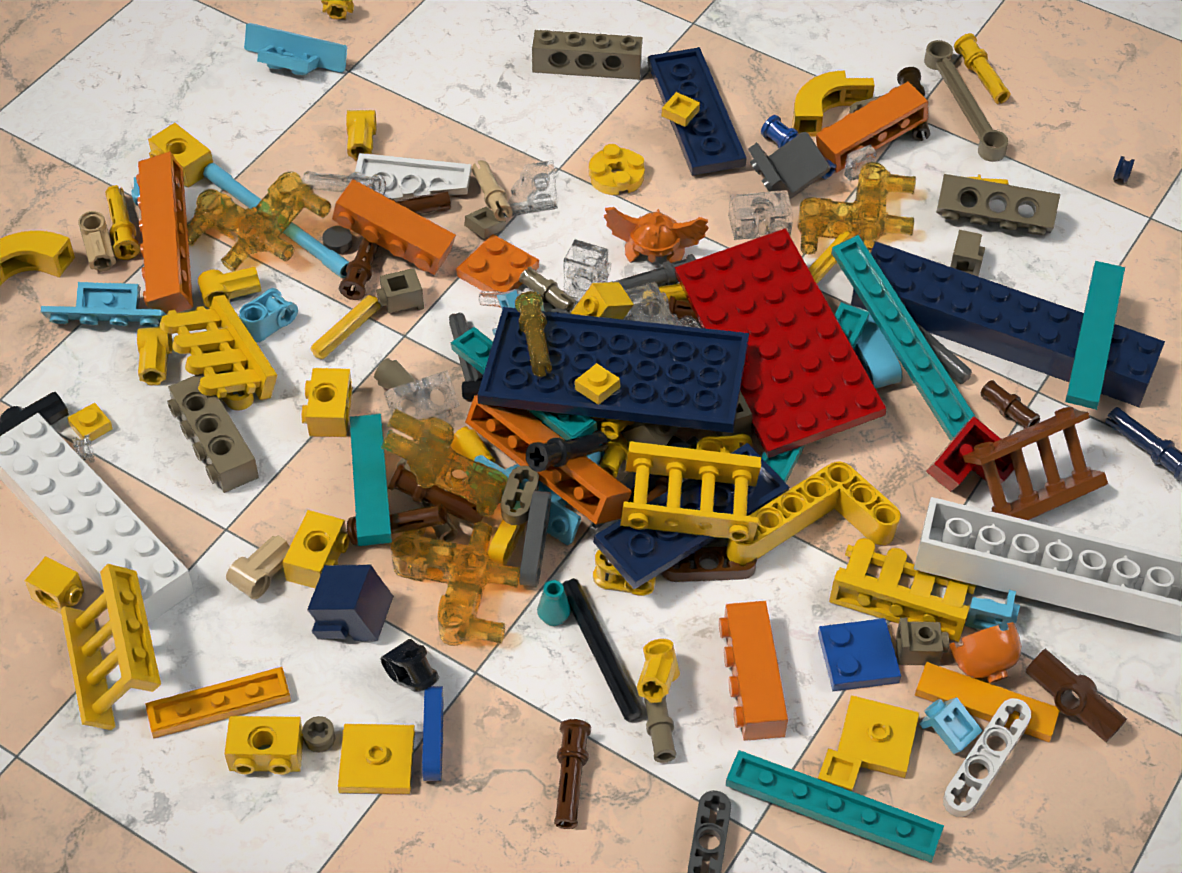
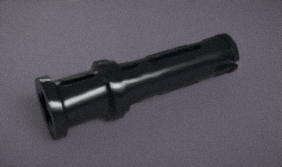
(559, 451)

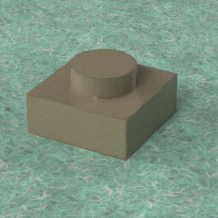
(484, 223)

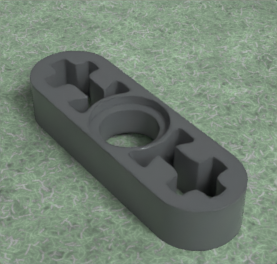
(535, 538)
(703, 827)

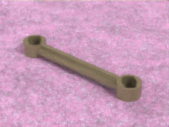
(939, 57)

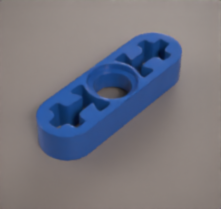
(433, 734)

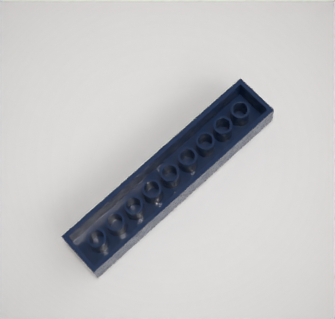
(1011, 323)

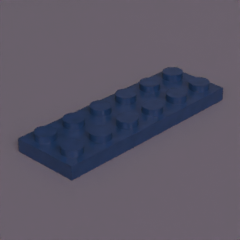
(709, 138)
(648, 552)

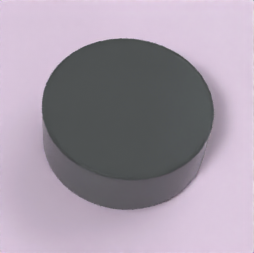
(337, 239)

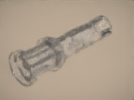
(339, 183)

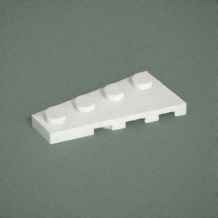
(416, 177)

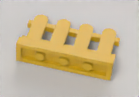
(236, 347)
(891, 601)

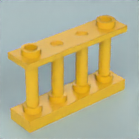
(697, 465)
(132, 641)

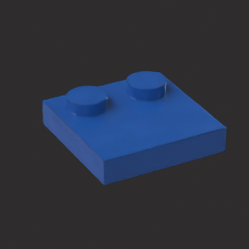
(859, 654)

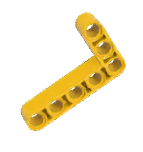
(830, 488)

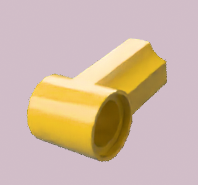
(360, 131)
(229, 284)
(153, 354)
(658, 670)

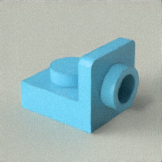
(988, 613)
(951, 723)

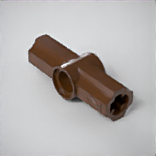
(1089, 708)

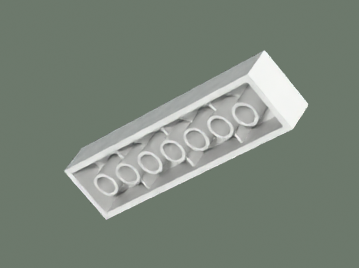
(88, 515)
(1052, 565)

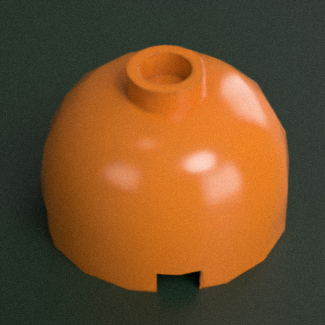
(988, 653)

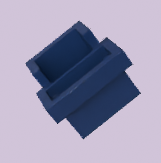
(350, 602)

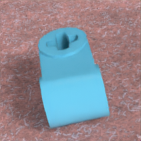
(265, 314)

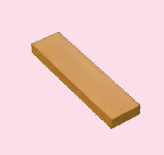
(984, 699)
(217, 702)

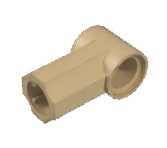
(96, 240)
(255, 573)

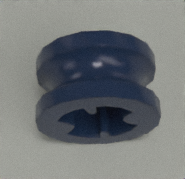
(1123, 169)

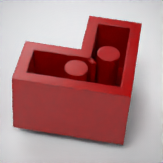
(950, 466)

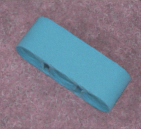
(877, 356)

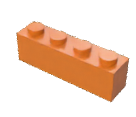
(873, 124)
(393, 227)
(755, 671)

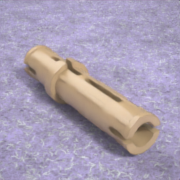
(494, 196)

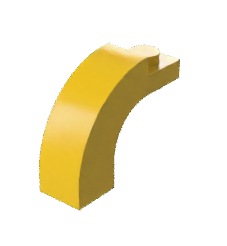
(824, 93)
(34, 252)

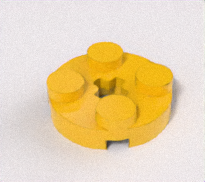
(612, 158)

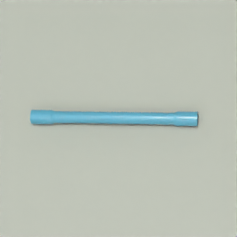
(328, 257)

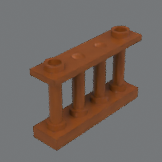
(1056, 490)

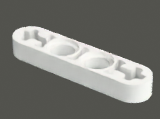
(989, 758)

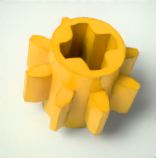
(337, 8)

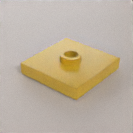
(879, 735)
(376, 759)

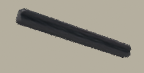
(602, 651)

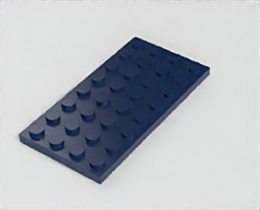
(664, 370)

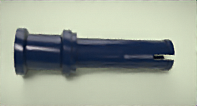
(1161, 451)

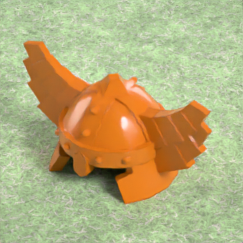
(655, 234)

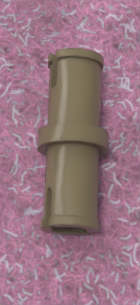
(547, 289)
(660, 729)

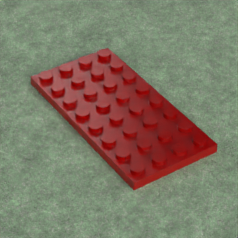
(798, 361)

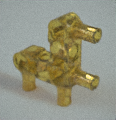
(863, 217)
(260, 226)
(434, 461)
(449, 564)

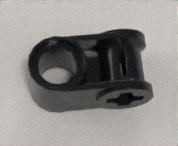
(409, 666)

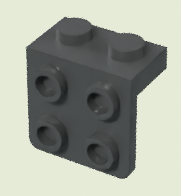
(791, 166)

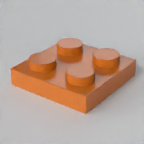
(496, 265)

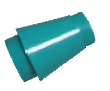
(553, 604)

